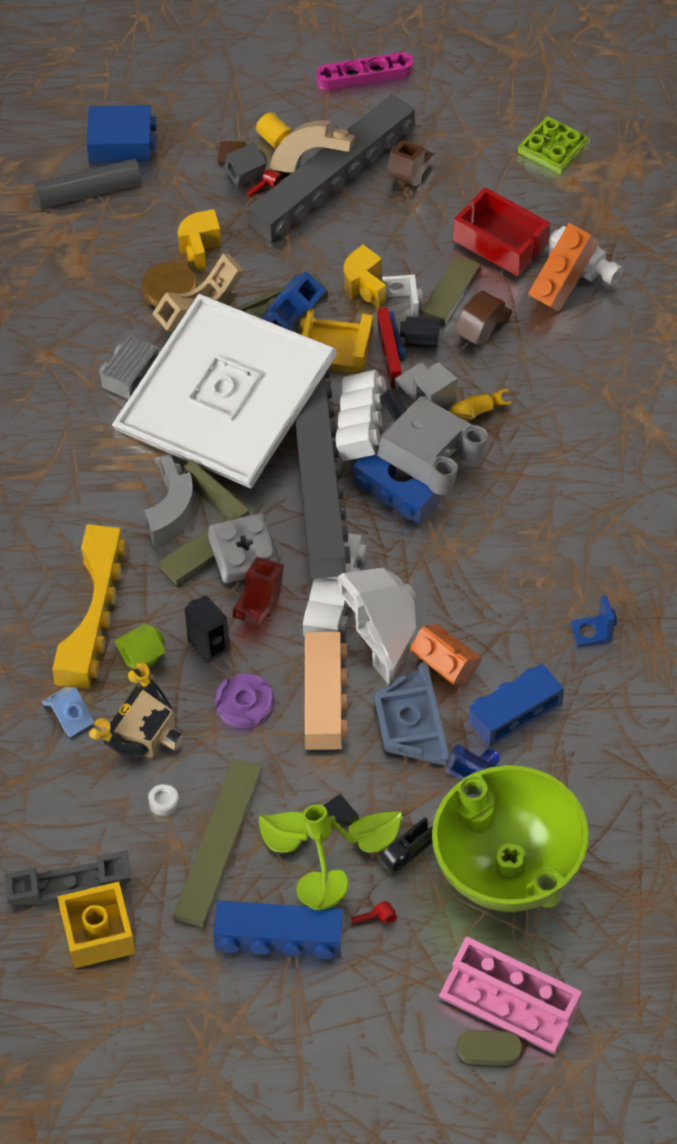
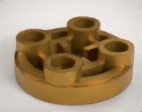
(169, 278)

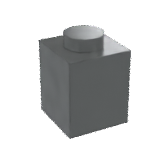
(245, 164)

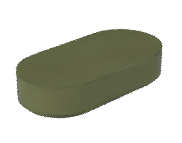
(489, 1047)

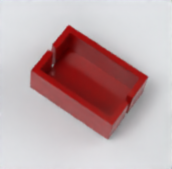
(501, 231)

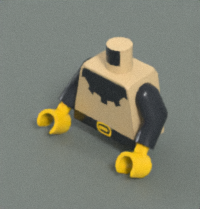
(142, 722)

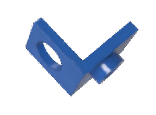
(603, 624)

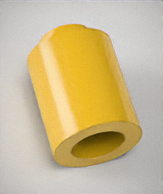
(272, 129)

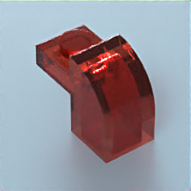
(260, 592)

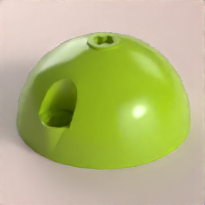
(520, 848)

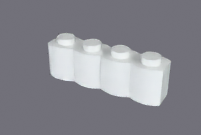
(360, 415)
(326, 606)

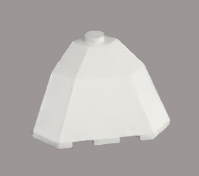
(383, 616)

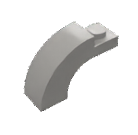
(174, 512)

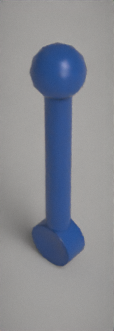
(401, 351)

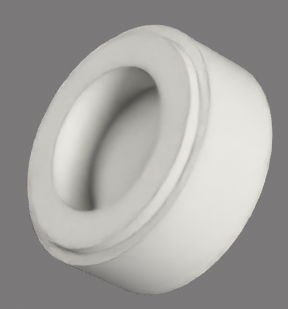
(163, 799)

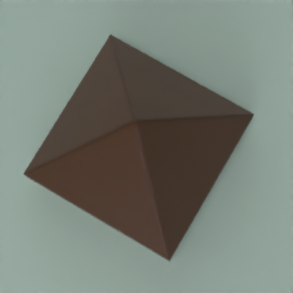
(227, 147)

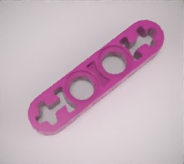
(365, 73)

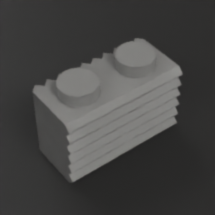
(128, 366)

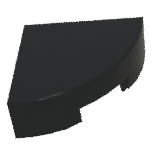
(341, 810)

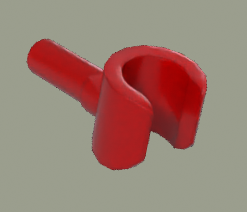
(269, 178)
(382, 910)

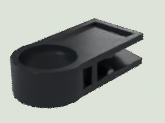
(407, 846)

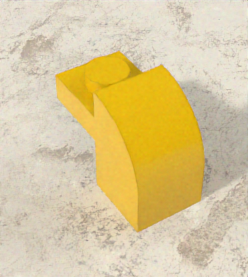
(199, 233)
(362, 276)

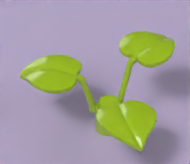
(326, 888)

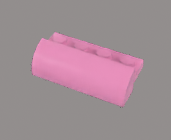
(511, 995)

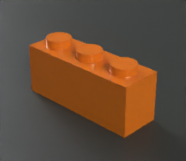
(564, 267)

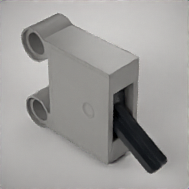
(426, 438)

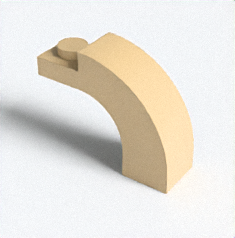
(217, 286)

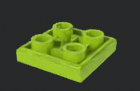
(553, 145)

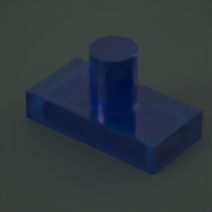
(464, 763)

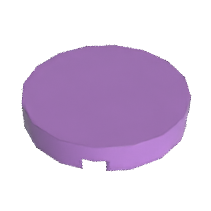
(244, 701)

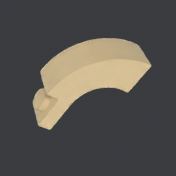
(307, 136)

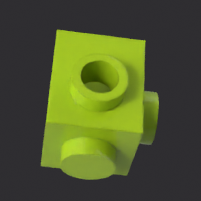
(141, 645)

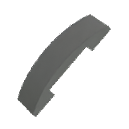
(36, 888)

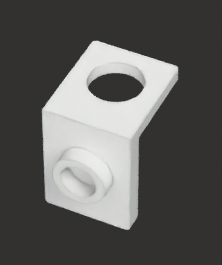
(408, 289)

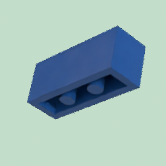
(515, 704)

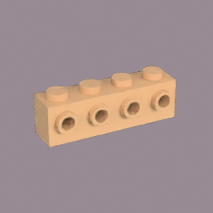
(323, 691)

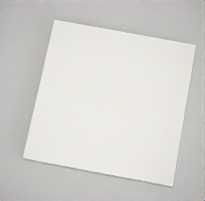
(225, 390)

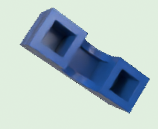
(294, 300)
(410, 498)

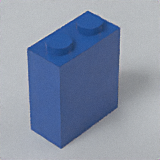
(120, 133)

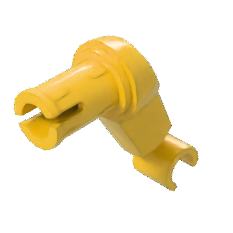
(475, 405)

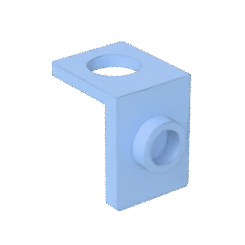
(69, 710)

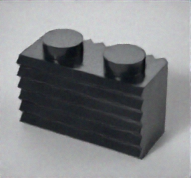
(207, 628)

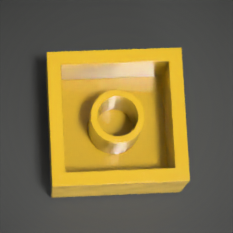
(96, 925)

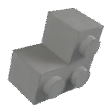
(433, 383)

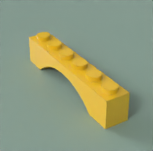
(77, 655)

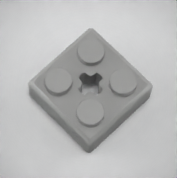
(247, 531)

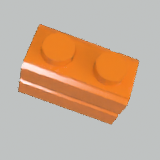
(445, 654)

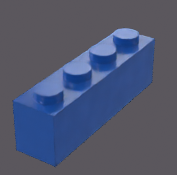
(278, 929)

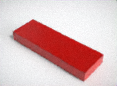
(388, 345)

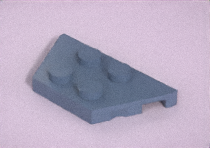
(411, 718)

